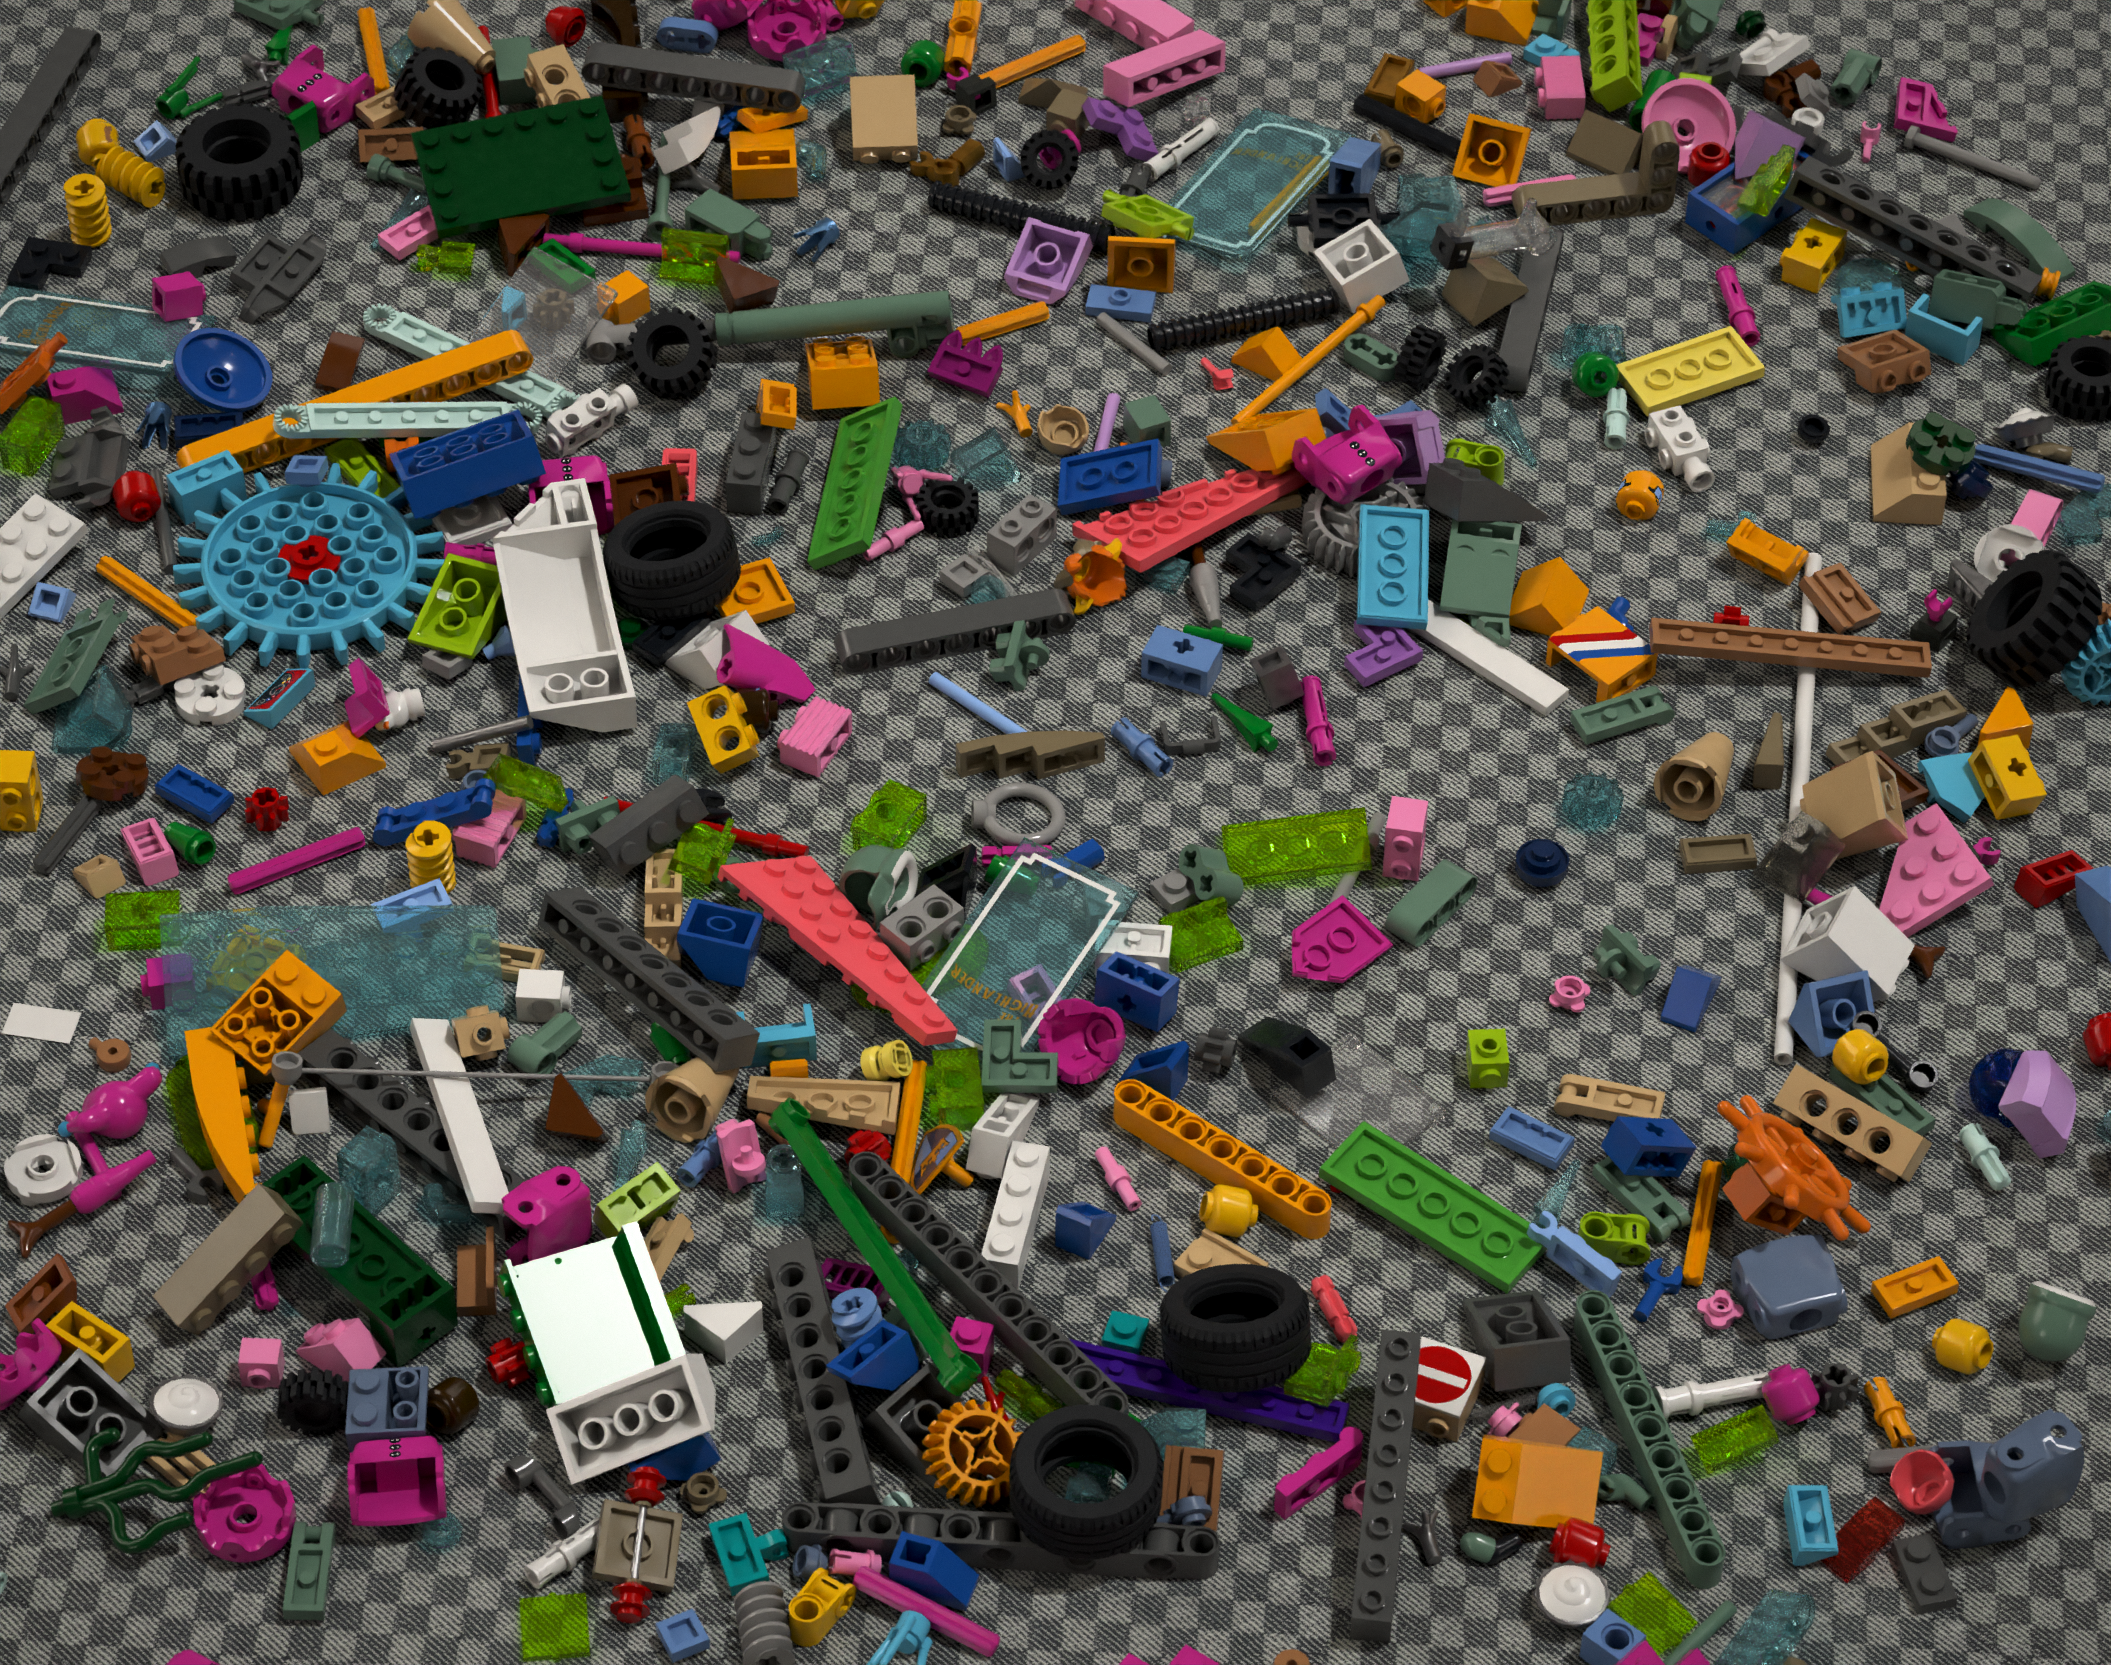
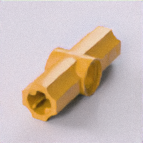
(962, 36)

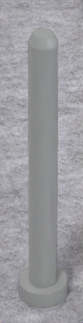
(1914, 138)

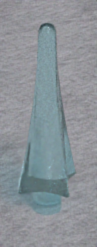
(411, 204)
(1505, 420)
(631, 1151)
(1555, 1198)

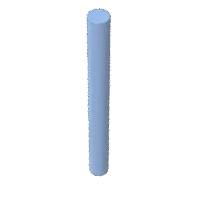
(974, 704)

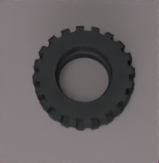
(243, 188)
(2034, 618)

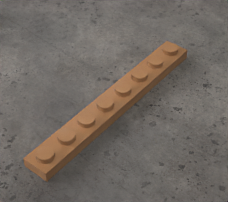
(1790, 647)

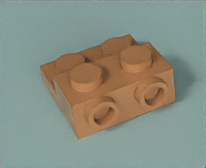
(1886, 361)
(176, 655)

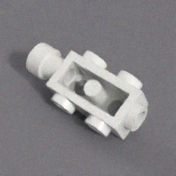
(577, 420)
(1680, 447)

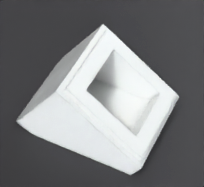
(309, 1111)

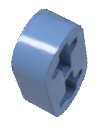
(687, 34)

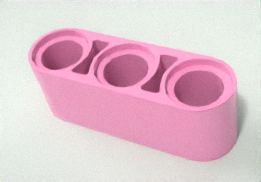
(2038, 514)

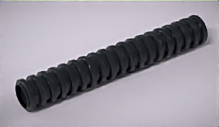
(1012, 212)
(1243, 319)

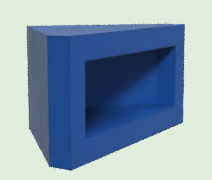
(1689, 997)
(1161, 1069)
(1081, 1228)

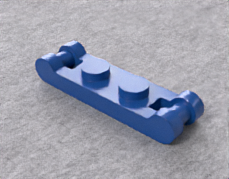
(450, 809)

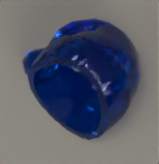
(1990, 1080)

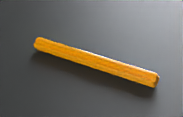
(908, 1127)

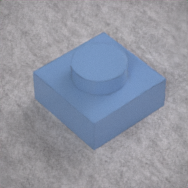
(306, 470)
(682, 1635)

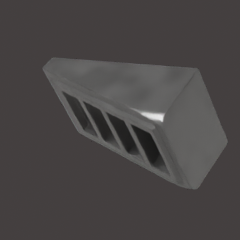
(1972, 584)

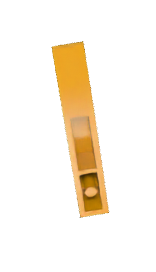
(223, 1109)

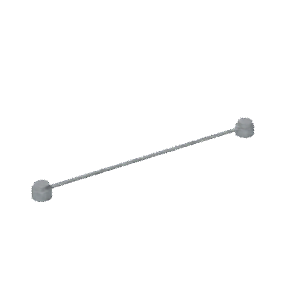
(288, 1068)

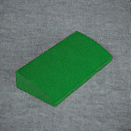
(2067, 316)

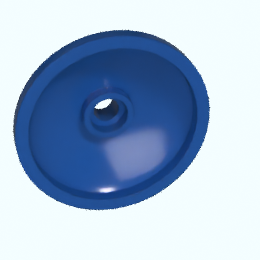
(222, 370)

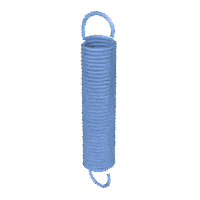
(1162, 1253)

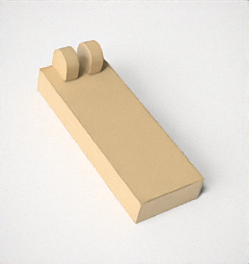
(665, 1240)

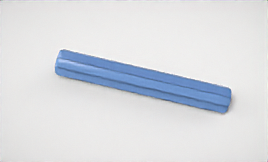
(2039, 468)

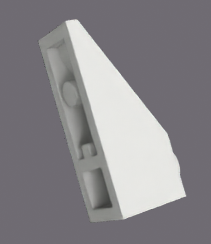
(997, 1128)

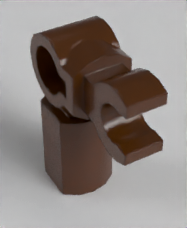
(1781, 86)

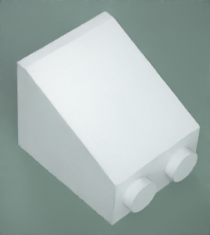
(1849, 937)

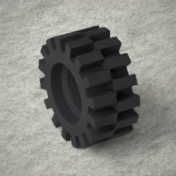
(1042, 140)
(1420, 357)
(1486, 385)
(953, 519)
(313, 1401)

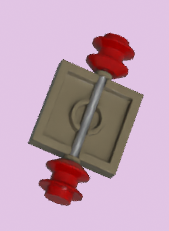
(637, 1545)

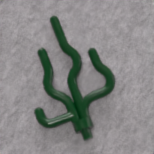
(107, 1492)

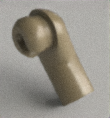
(2050, 451)

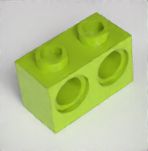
(639, 1200)

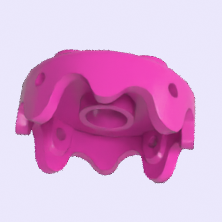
(773, 20)
(28, 1364)
(245, 1493)

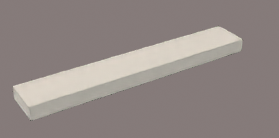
(1492, 661)

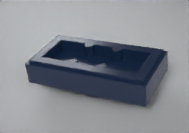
(200, 426)

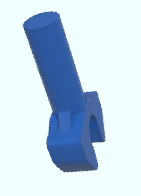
(1657, 1286)

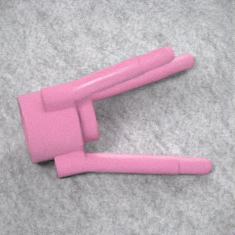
(908, 482)

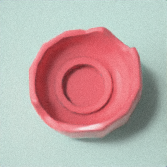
(1922, 1482)

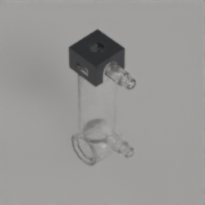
(1457, 243)

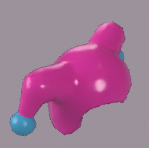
(116, 1107)

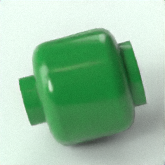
(924, 61)
(1584, 374)

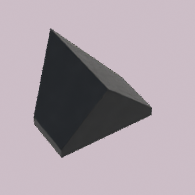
(953, 875)

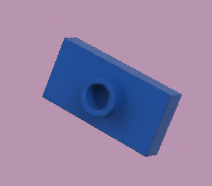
(194, 793)

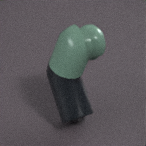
(1489, 1549)

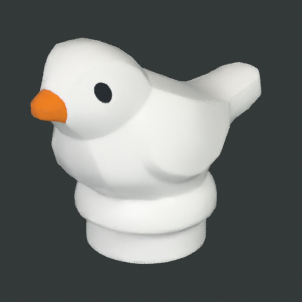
(402, 707)

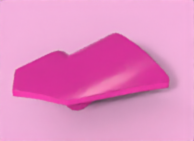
(761, 666)

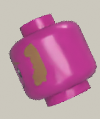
(1790, 1394)

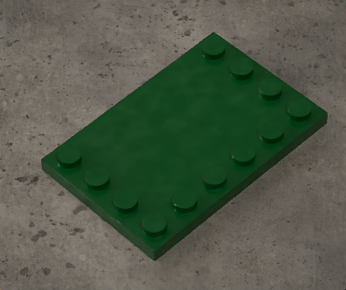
(520, 165)

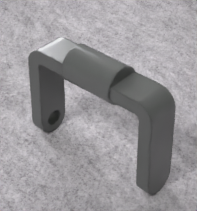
(1191, 746)

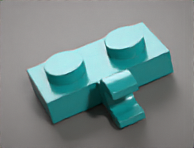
(743, 1553)

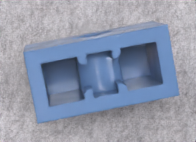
(1181, 660)

